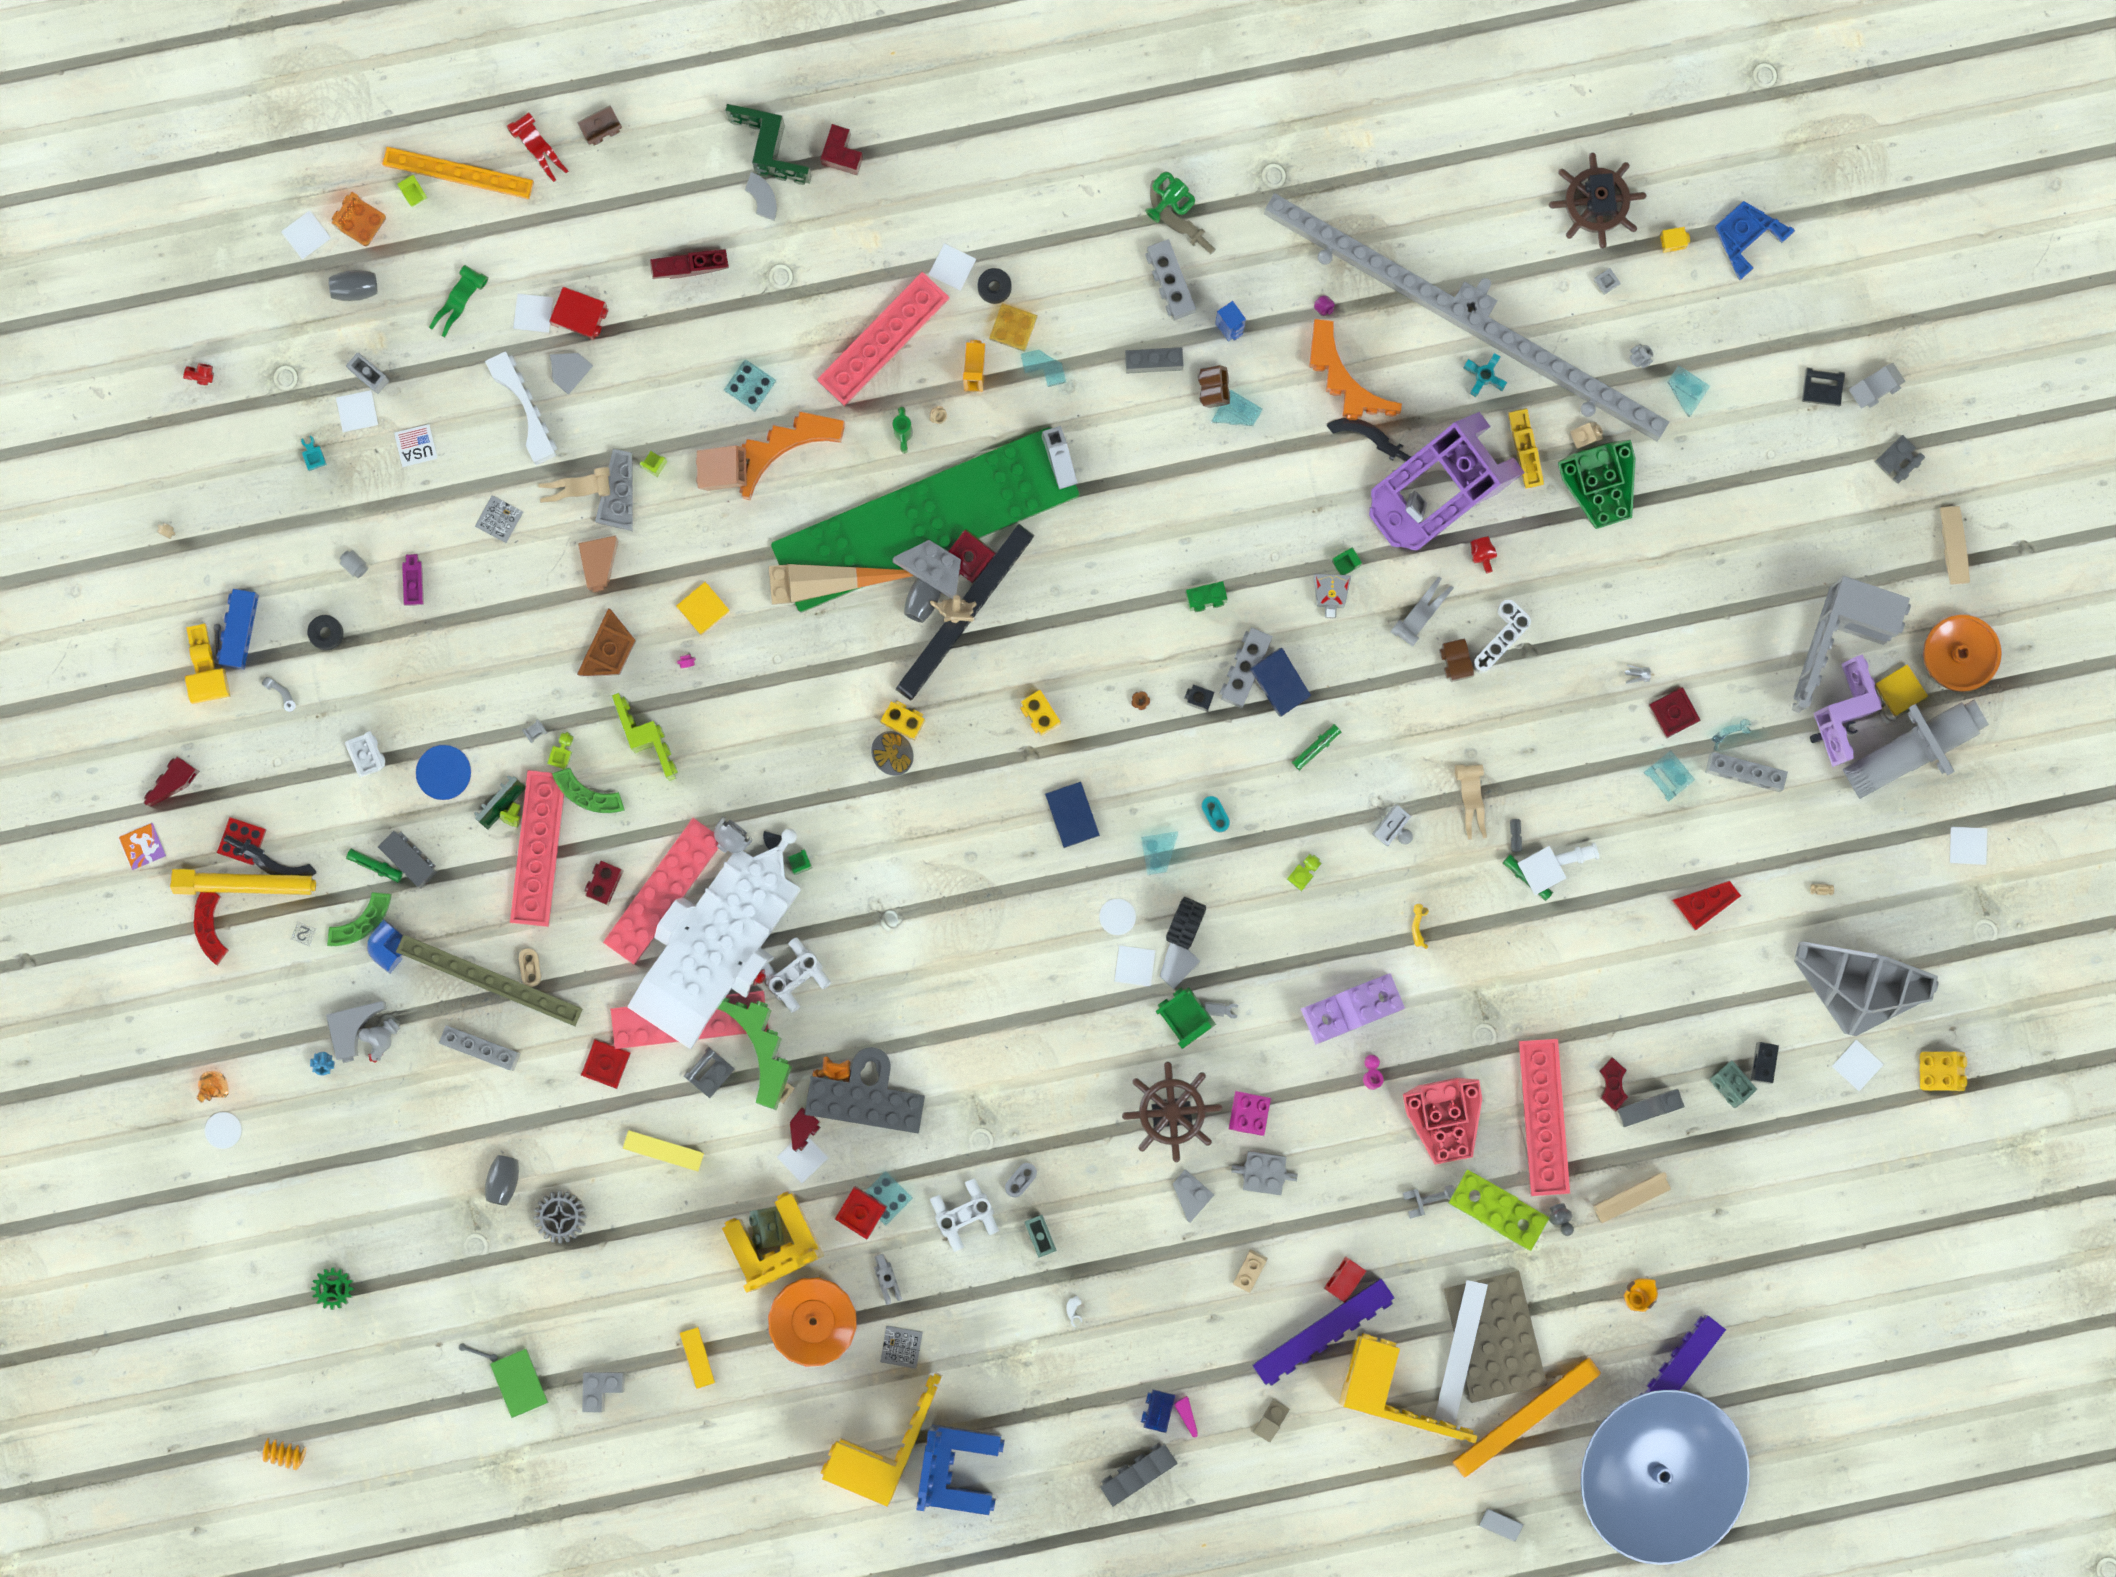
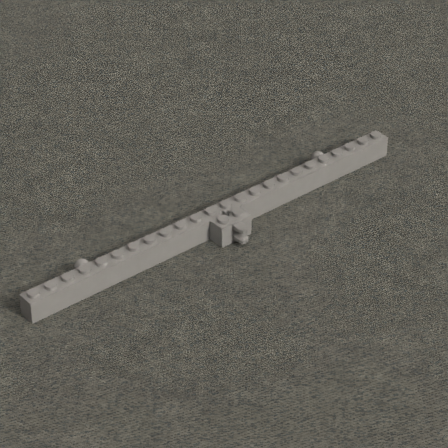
(1476, 323)

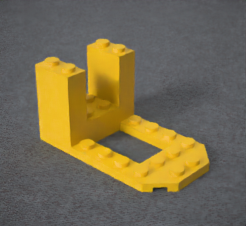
(789, 1259)
(1369, 1383)
(872, 1473)

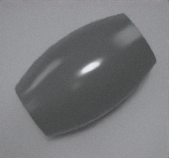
(353, 285)
(918, 601)
(502, 1180)

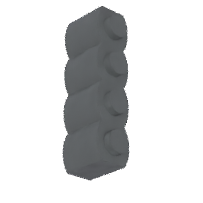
(1138, 1475)

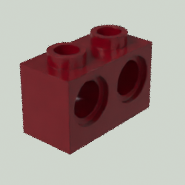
(609, 885)

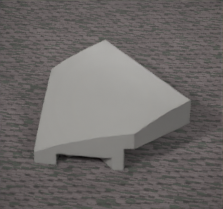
(568, 370)

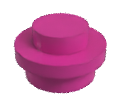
(686, 661)

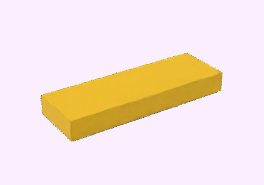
(697, 1358)

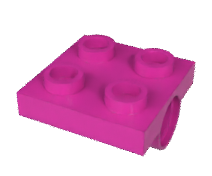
(1249, 1113)

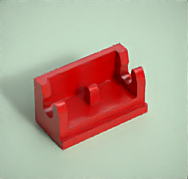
(1345, 1279)

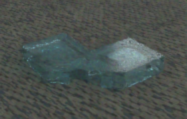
(1039, 360)

